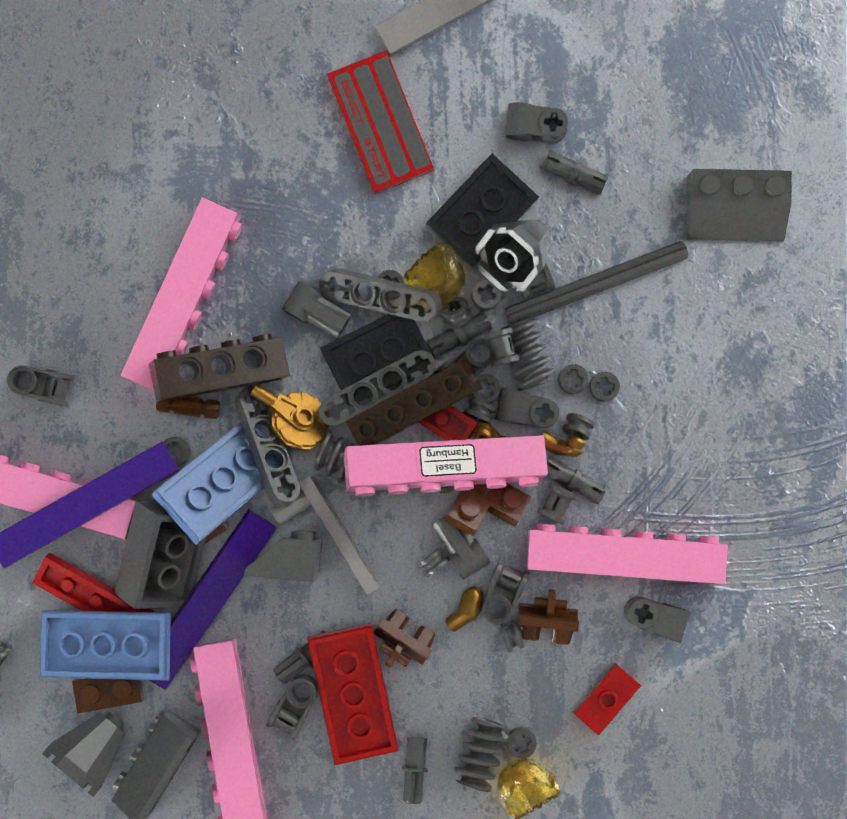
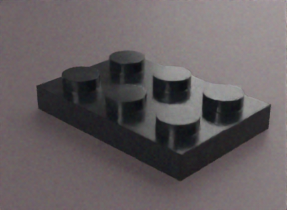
(484, 199)
(373, 349)

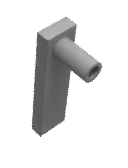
(422, 21)
(313, 495)

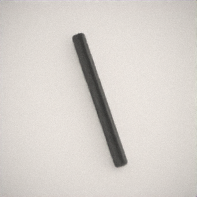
(597, 282)

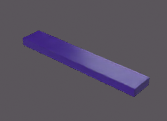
(85, 503)
(215, 588)

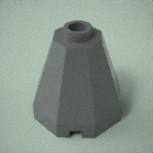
(514, 253)
(88, 750)

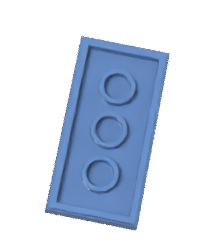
(214, 484)
(105, 645)

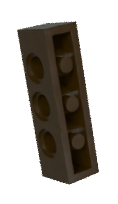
(170, 385)
(415, 404)

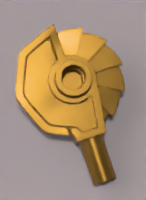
(294, 418)

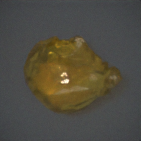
(438, 272)
(525, 786)

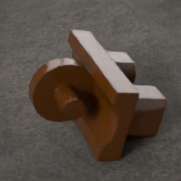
(548, 614)
(414, 647)

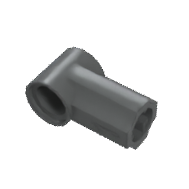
(310, 307)
(464, 550)

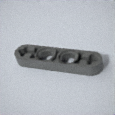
(380, 290)
(375, 384)
(264, 446)

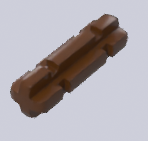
(191, 407)

